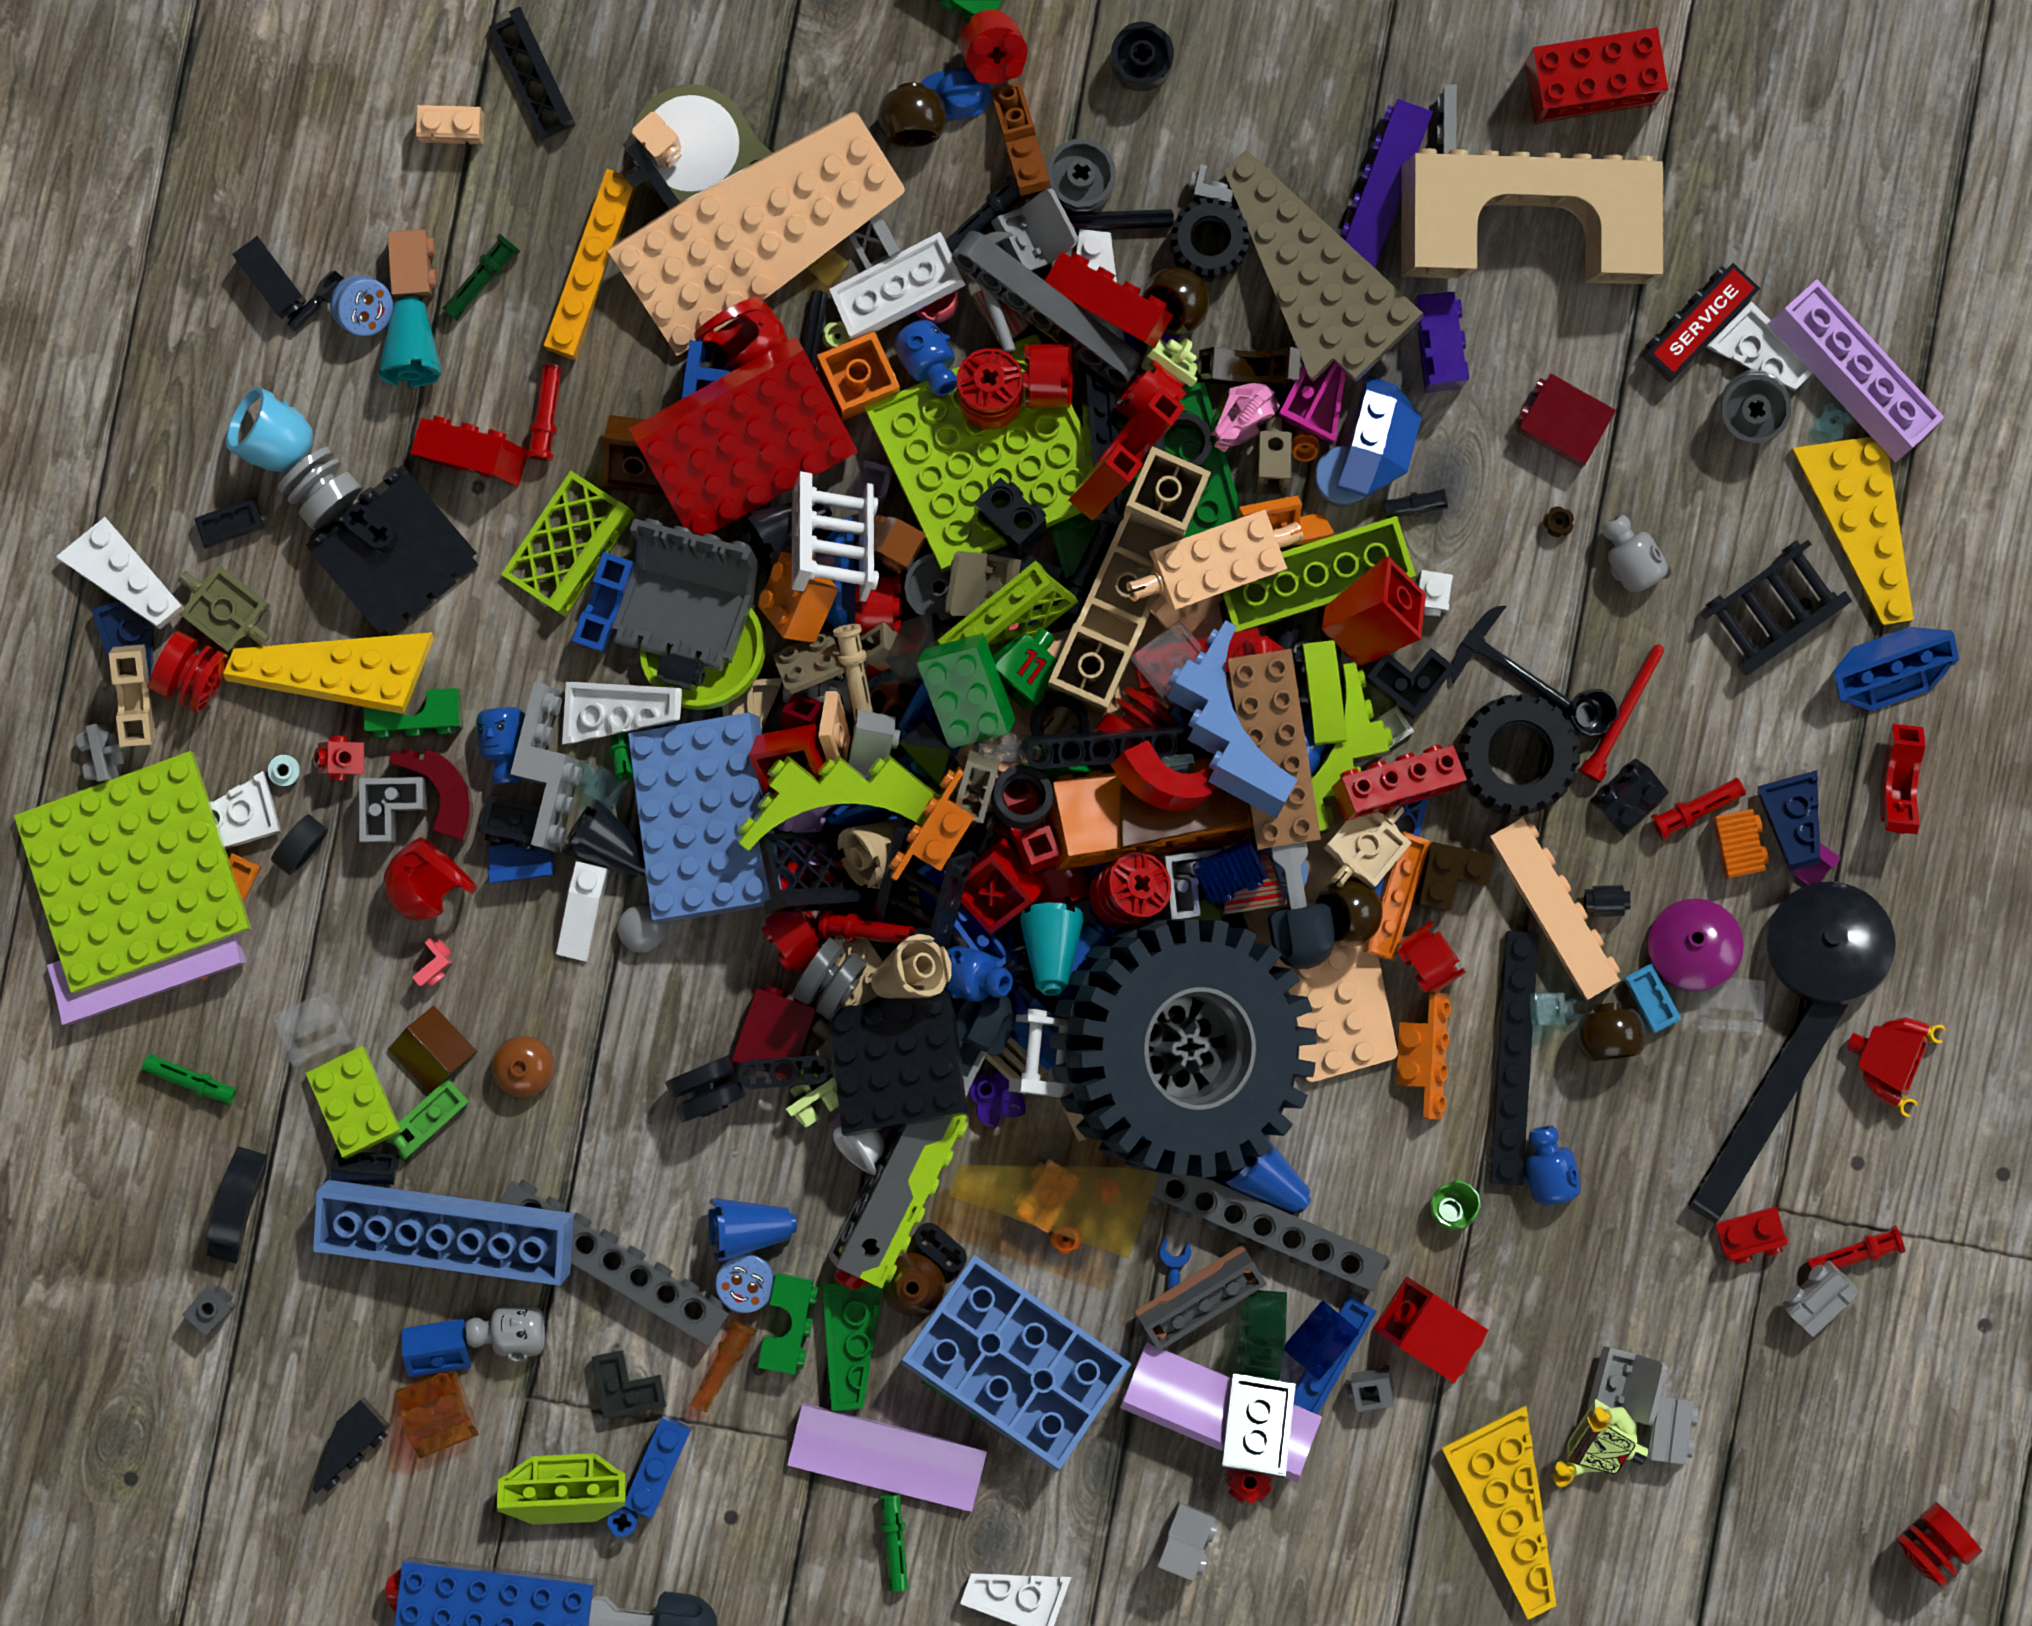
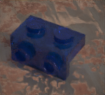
(1320, 1339)

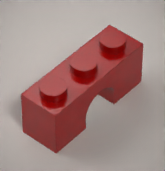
(1034, 845)

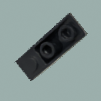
(352, 1434)

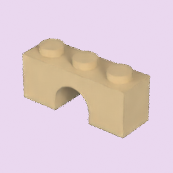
(131, 681)

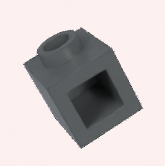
(209, 1309)

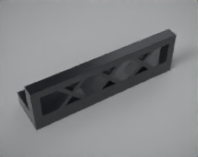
(538, 62)

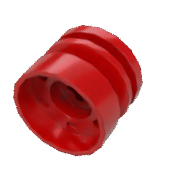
(986, 404)
(182, 669)
(1142, 713)
(1114, 893)
(1938, 1545)

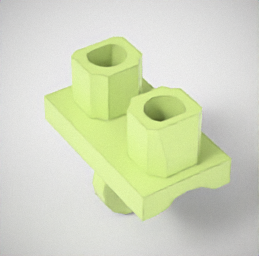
(1175, 358)
(802, 1108)

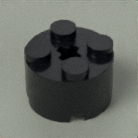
(1154, 44)

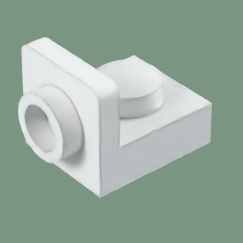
(1437, 590)

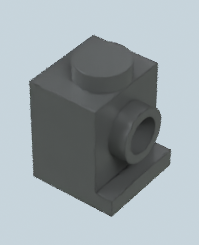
(1375, 1398)

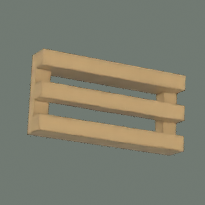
(1014, 1060)

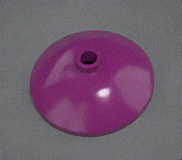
(1692, 964)

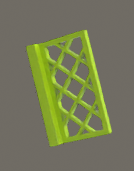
(587, 562)
(1013, 606)

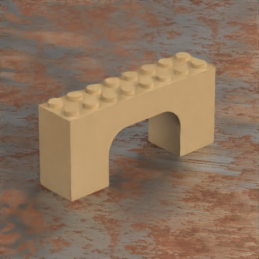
(1610, 196)
(1110, 621)

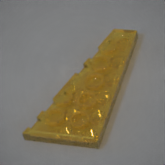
(1081, 1203)

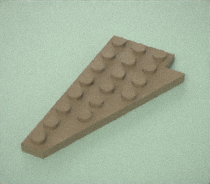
(1325, 288)

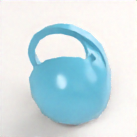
(277, 437)

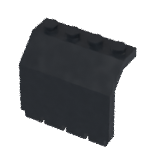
(399, 580)

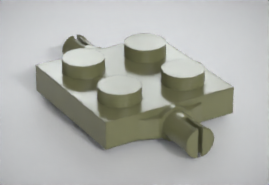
(224, 608)

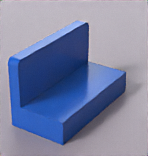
(515, 863)
(435, 1348)

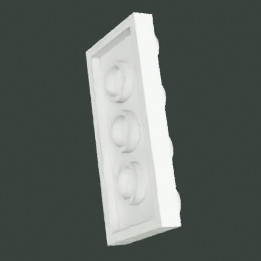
(897, 287)

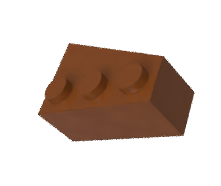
(897, 544)

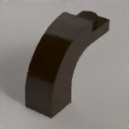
(1245, 367)

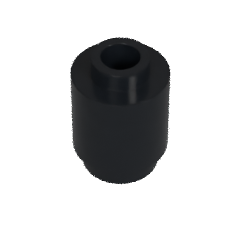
(681, 671)
(1607, 901)

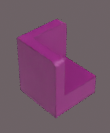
(1816, 872)

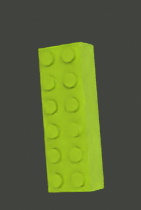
(1316, 575)

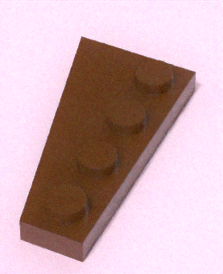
(1149, 824)

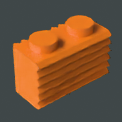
(1740, 843)

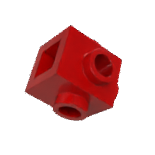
(339, 758)
(1242, 1493)

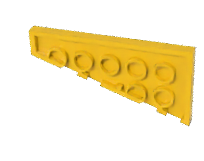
(1861, 509)
(350, 671)
(1503, 1491)

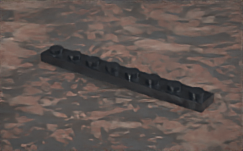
(1514, 1058)

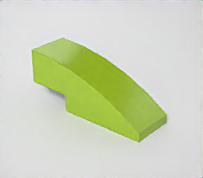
(1324, 692)

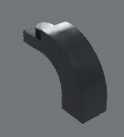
(234, 1204)

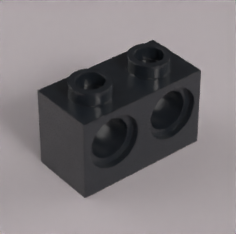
(1004, 519)

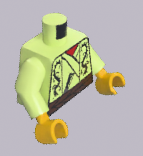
(1600, 1444)

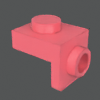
(433, 971)

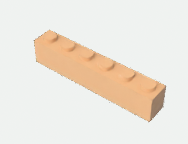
(1554, 909)

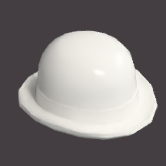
(860, 1149)

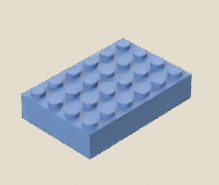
(690, 800)
(1015, 1363)

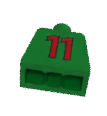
(1026, 667)

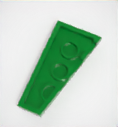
(849, 1341)

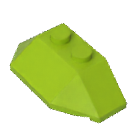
(562, 1489)

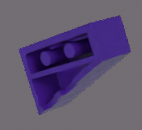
(1441, 342)

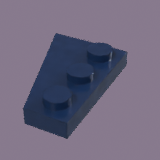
(123, 627)
(1793, 816)

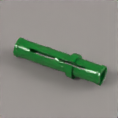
(200, 1084)
(894, 1542)

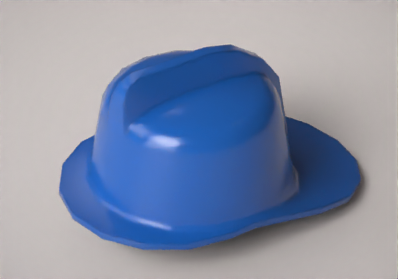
(960, 92)

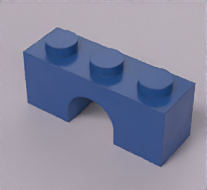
(609, 588)
(657, 1466)

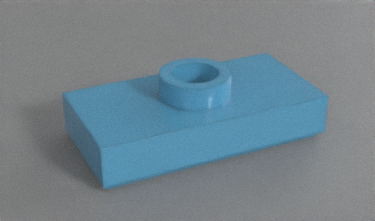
(1652, 998)

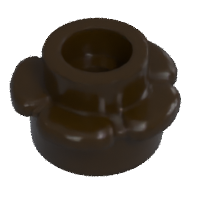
(1558, 513)

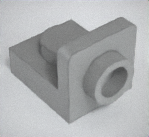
(1214, 189)

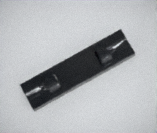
(646, 170)

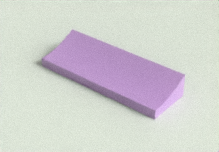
(1856, 370)
(144, 982)
(1196, 1403)
(887, 1457)

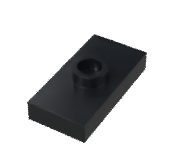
(229, 523)
(366, 1168)

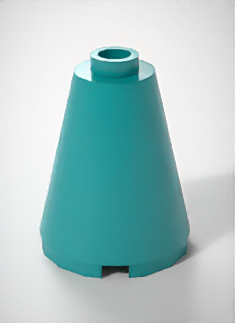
(409, 346)
(1051, 944)

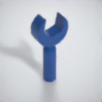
(1174, 1262)

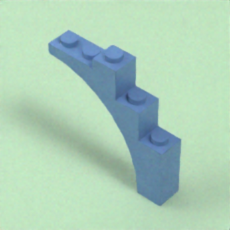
(1237, 761)

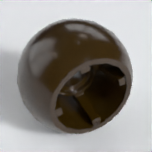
(912, 115)
(1184, 295)
(1354, 911)
(1611, 1033)

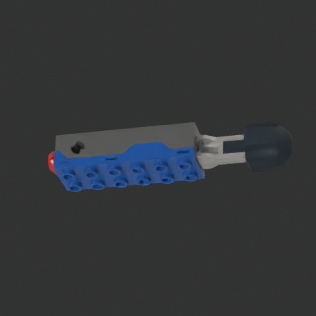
(478, 1595)

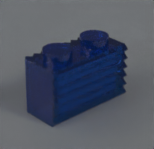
(1230, 872)

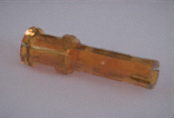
(729, 1352)

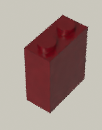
(1564, 420)
(774, 1030)

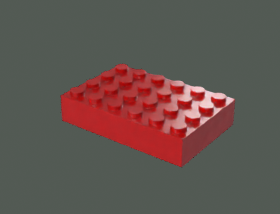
(743, 439)

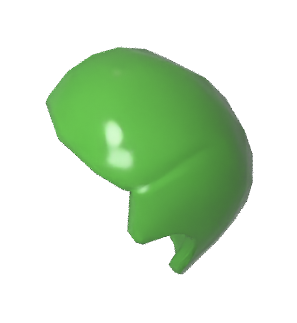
(1455, 1205)

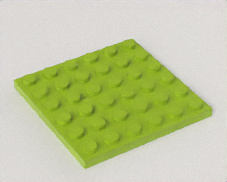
(951, 463)
(132, 872)

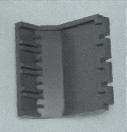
(686, 594)

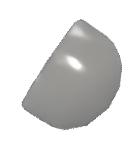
(639, 931)

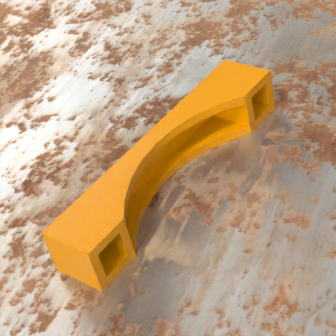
(590, 263)

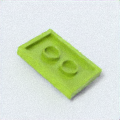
(353, 1102)

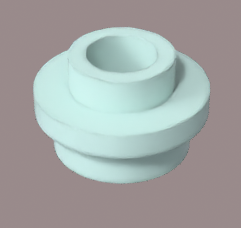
(291, 777)

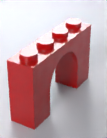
(1123, 455)

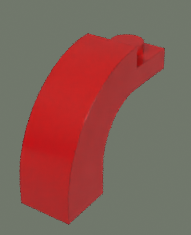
(1900, 779)
(1158, 784)

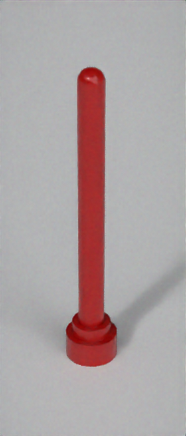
(1595, 766)

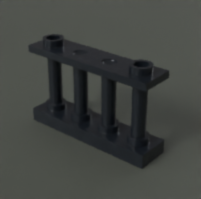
(1778, 637)
(893, 894)

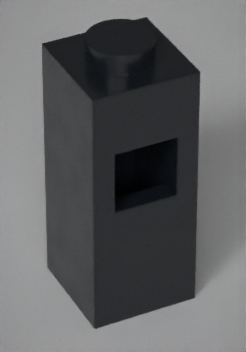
(269, 278)

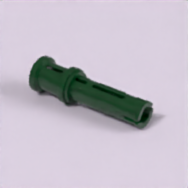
(489, 266)

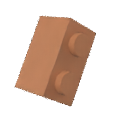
(411, 263)

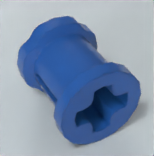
(632, 1516)

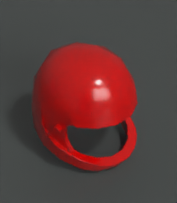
(747, 336)
(421, 878)

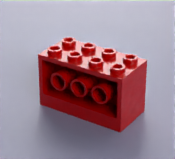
(1596, 75)

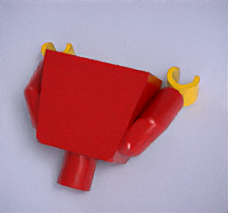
(1893, 1057)

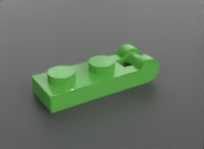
(428, 1117)

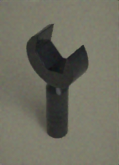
(324, 292)

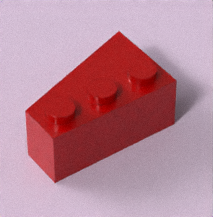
(469, 450)

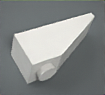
(582, 910)

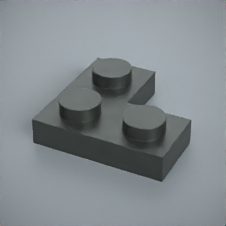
(618, 1393)

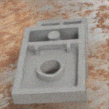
(546, 767)

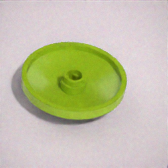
(723, 685)

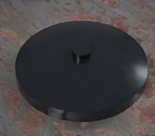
(1831, 943)

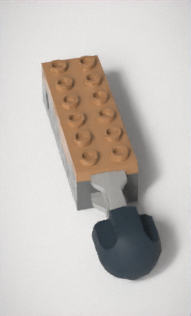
(1271, 715)

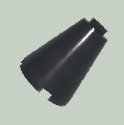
(772, 531)
(605, 842)

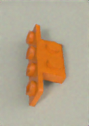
(1285, 512)
(939, 831)
(1424, 1054)

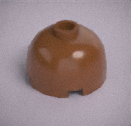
(523, 1067)

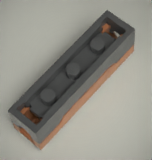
(1200, 1297)

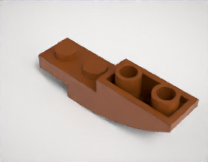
(1020, 139)

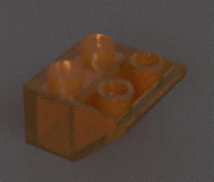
(436, 1413)

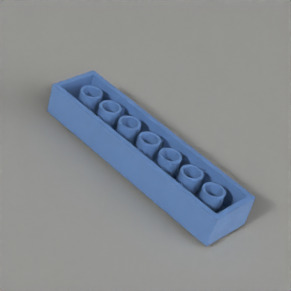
(443, 1232)

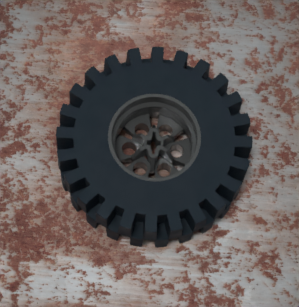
(1125, 1021)

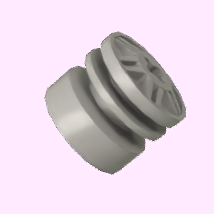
(315, 482)

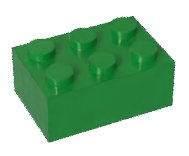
(966, 691)

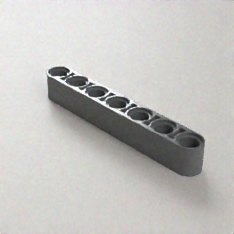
(1046, 308)

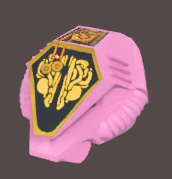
(1241, 413)

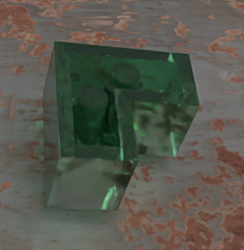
(1263, 1334)

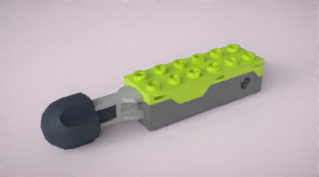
(912, 1161)

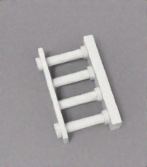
(804, 544)
(1030, 1080)

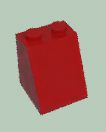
(1376, 614)
(1431, 1329)

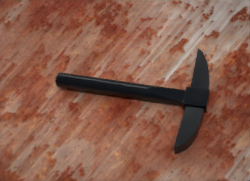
(1475, 642)

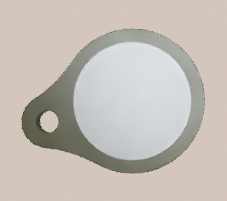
(711, 135)

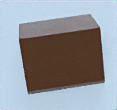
(432, 1049)

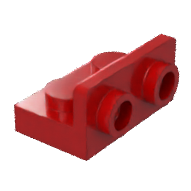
(1751, 1234)

